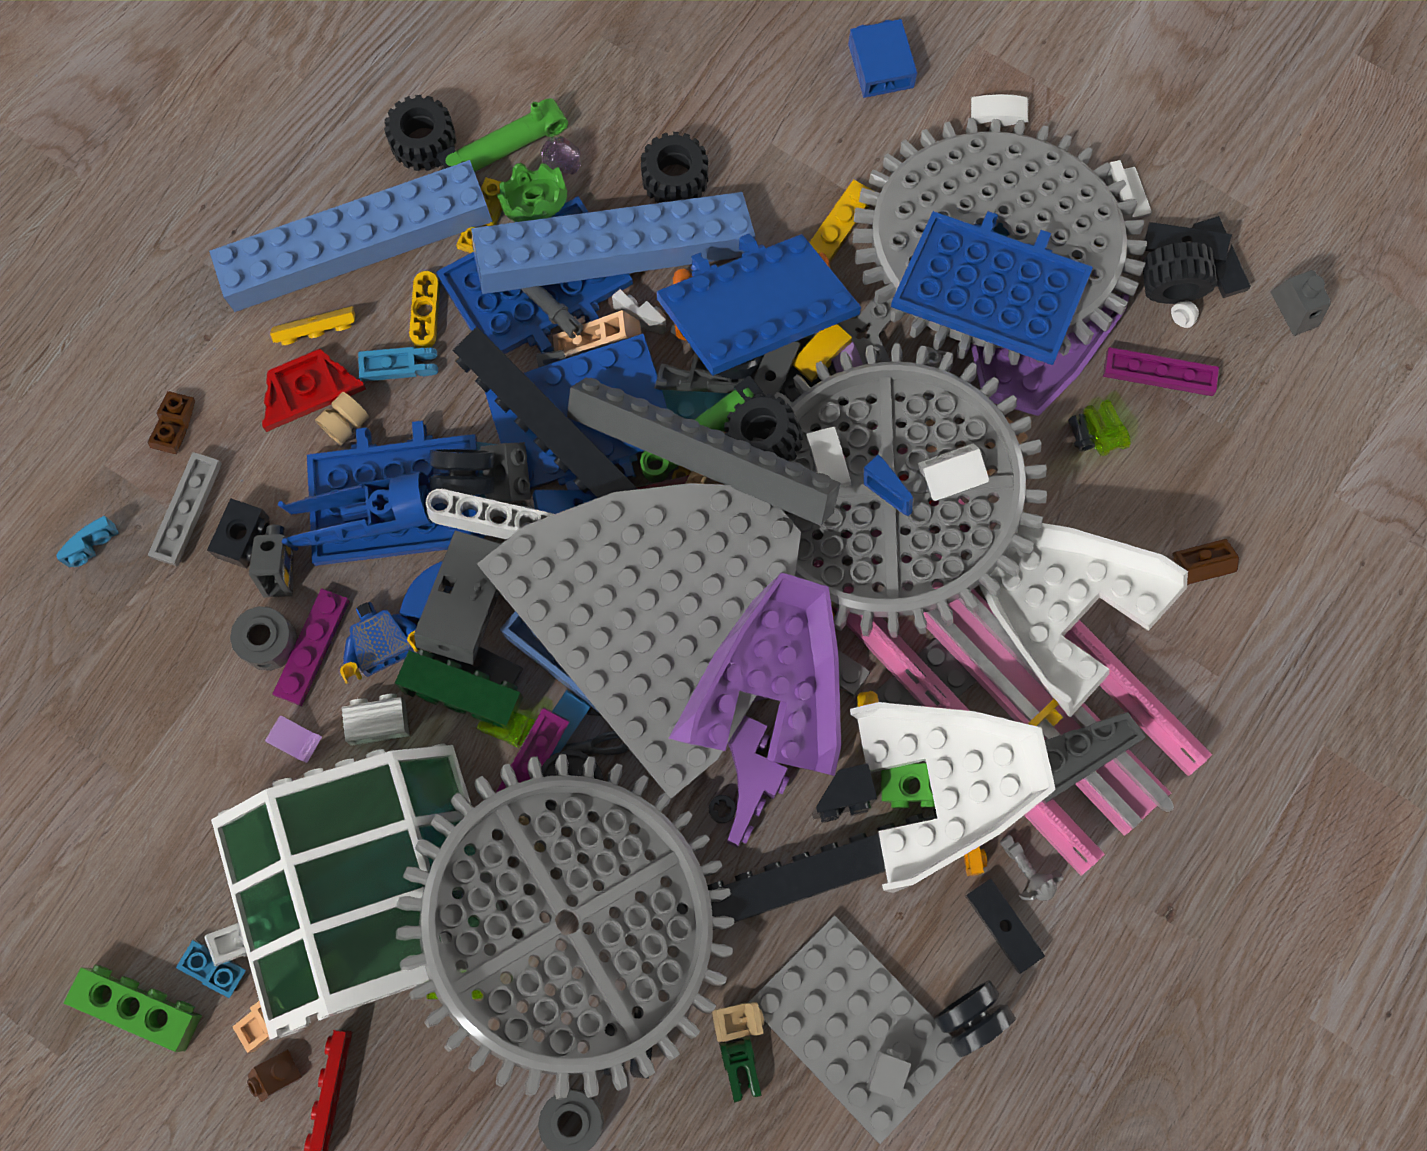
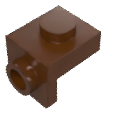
(273, 1076)

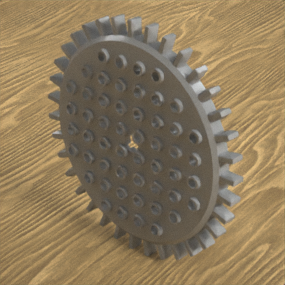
(1012, 159)
(982, 424)
(687, 933)

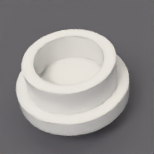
(1185, 314)

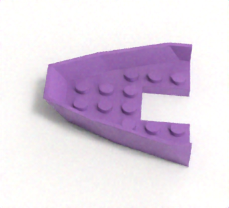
(1036, 382)
(780, 652)

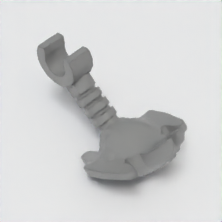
(1040, 885)

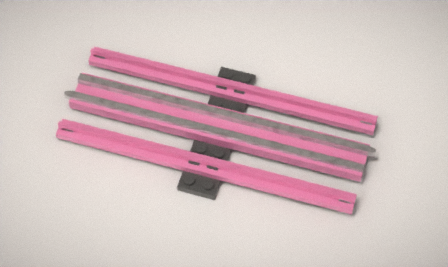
(983, 652)

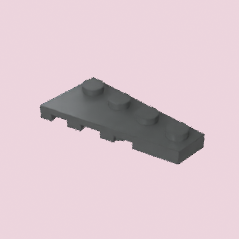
(1088, 749)

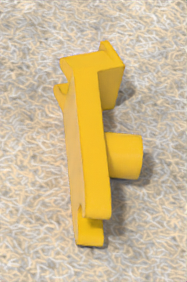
(1048, 713)

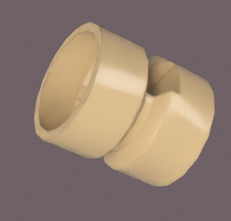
(342, 418)

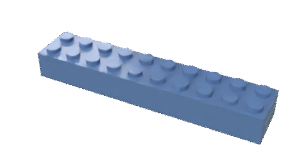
(350, 236)
(609, 242)

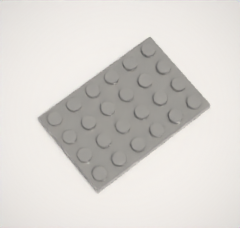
(843, 1008)

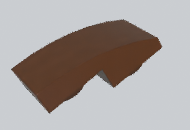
(173, 422)

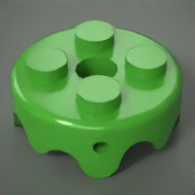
(520, 193)

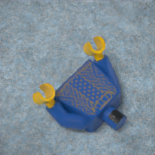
(376, 642)

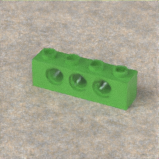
(896, 786)
(87, 997)

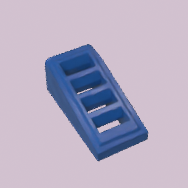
(887, 485)

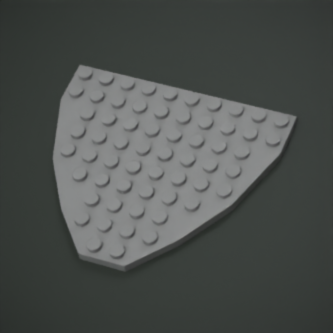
(640, 600)

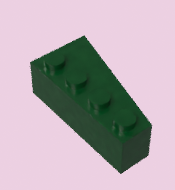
(459, 689)

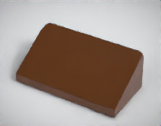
(1207, 560)

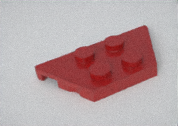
(305, 387)

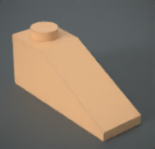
(598, 334)

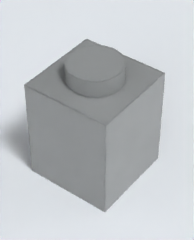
(889, 1074)

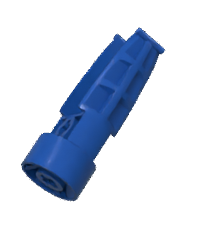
(365, 501)

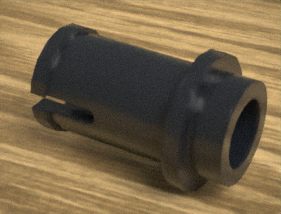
(1082, 433)

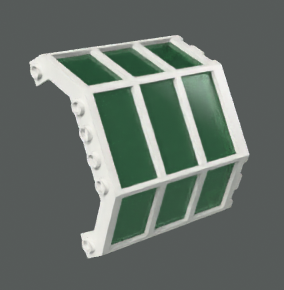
(322, 875)

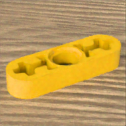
(420, 299)

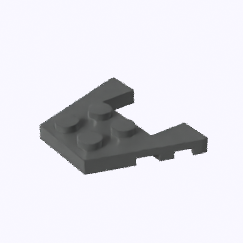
(697, 379)

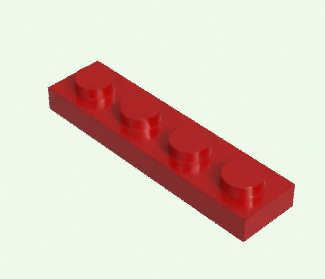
(330, 1081)

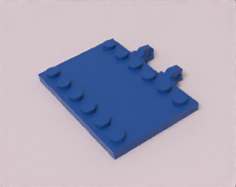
(992, 286)
(756, 301)
(510, 315)
(616, 365)
(369, 463)

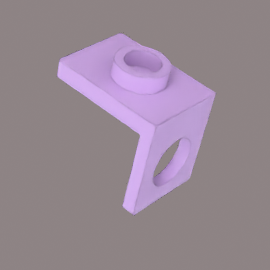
(293, 739)

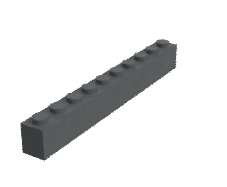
(704, 450)

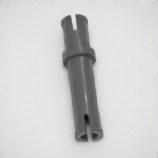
(557, 312)

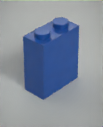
(882, 58)

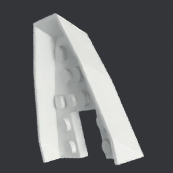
(1060, 585)
(980, 775)

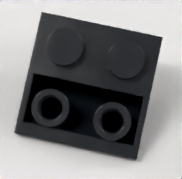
(848, 791)

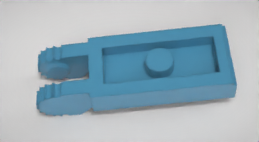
(395, 363)

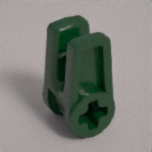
(744, 1059)

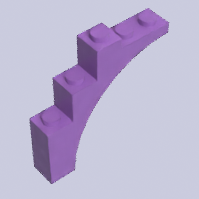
(754, 776)

